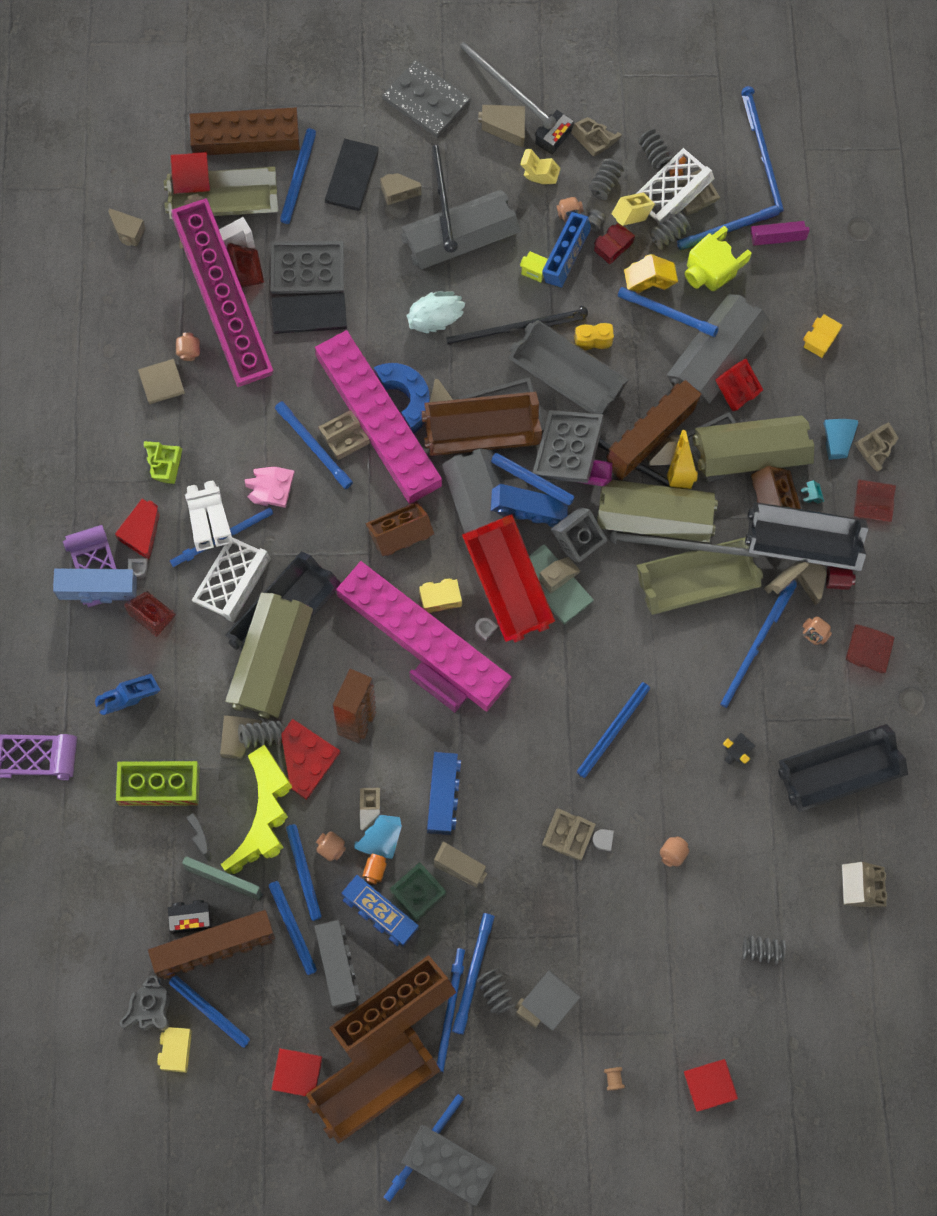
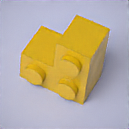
(650, 272)

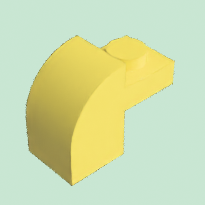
(539, 170)

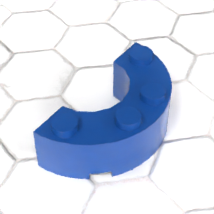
(410, 382)

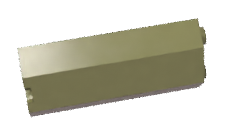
(233, 192)
(753, 445)
(657, 510)
(696, 577)
(269, 655)

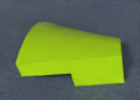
(163, 461)

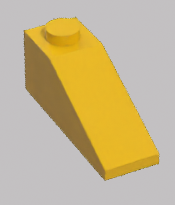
(682, 468)

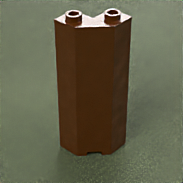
(482, 423)
(367, 1090)

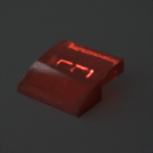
(874, 500)
(870, 648)

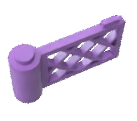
(86, 542)
(61, 761)

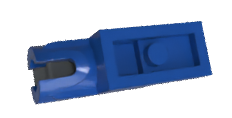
(126, 694)

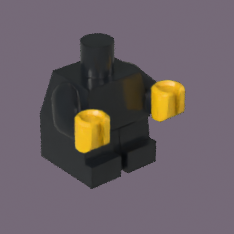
(738, 749)

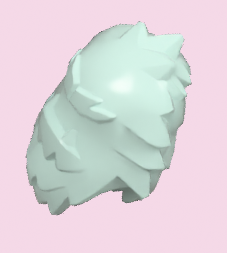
(435, 311)

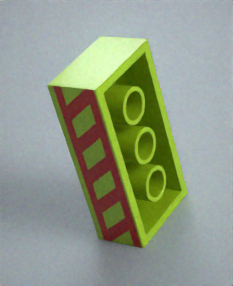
(157, 783)

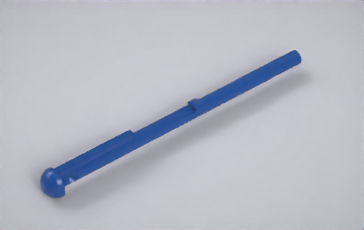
(747, 94)
(773, 616)

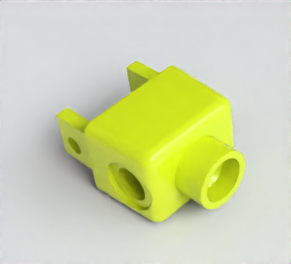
(713, 263)

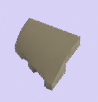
(594, 136)
(877, 445)
(230, 742)

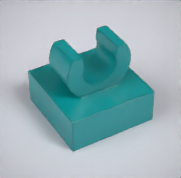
(815, 492)

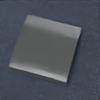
(200, 839)
(550, 1000)

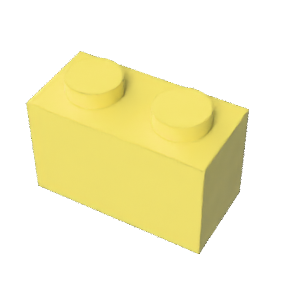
(633, 209)
(440, 595)
(175, 1049)

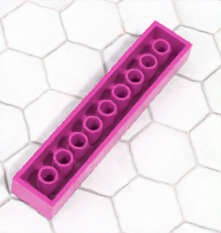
(222, 292)
(378, 417)
(423, 636)

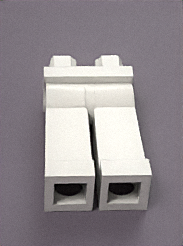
(238, 233)
(199, 504)

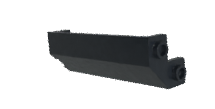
(806, 536)
(300, 581)
(842, 768)

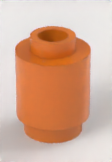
(374, 869)

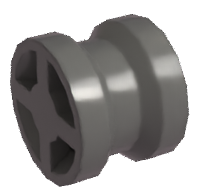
(596, 219)

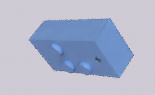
(95, 584)

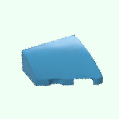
(839, 437)
(381, 837)

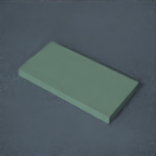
(566, 600)
(222, 878)

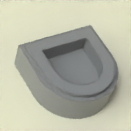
(139, 566)
(485, 628)
(603, 839)

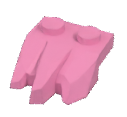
(270, 486)

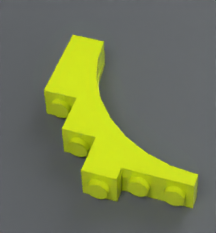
(270, 814)

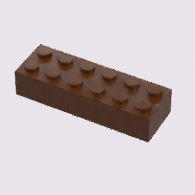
(244, 131)
(653, 429)
(355, 706)
(211, 944)
(392, 1010)

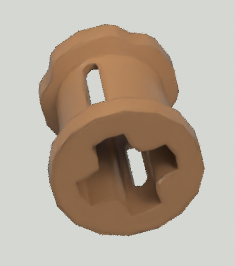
(614, 1078)

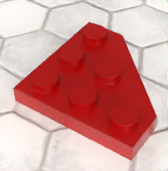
(306, 758)

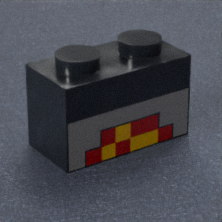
(552, 138)
(189, 917)

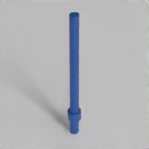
(189, 554)
(457, 970)
(399, 1181)

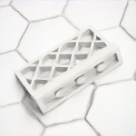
(686, 194)
(243, 588)

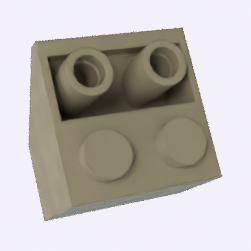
(864, 885)

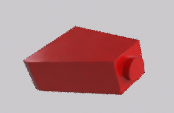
(140, 528)

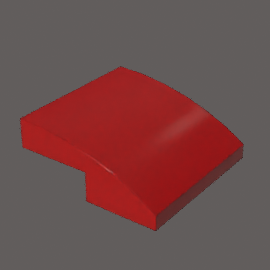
(190, 172)
(739, 384)
(296, 1072)
(710, 1085)

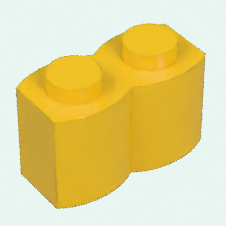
(595, 336)
(822, 336)

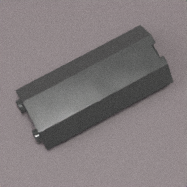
(472, 226)
(712, 356)
(567, 368)
(471, 487)

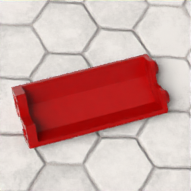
(509, 578)

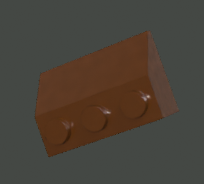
(775, 487)
(400, 529)

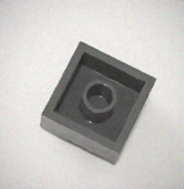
(579, 534)

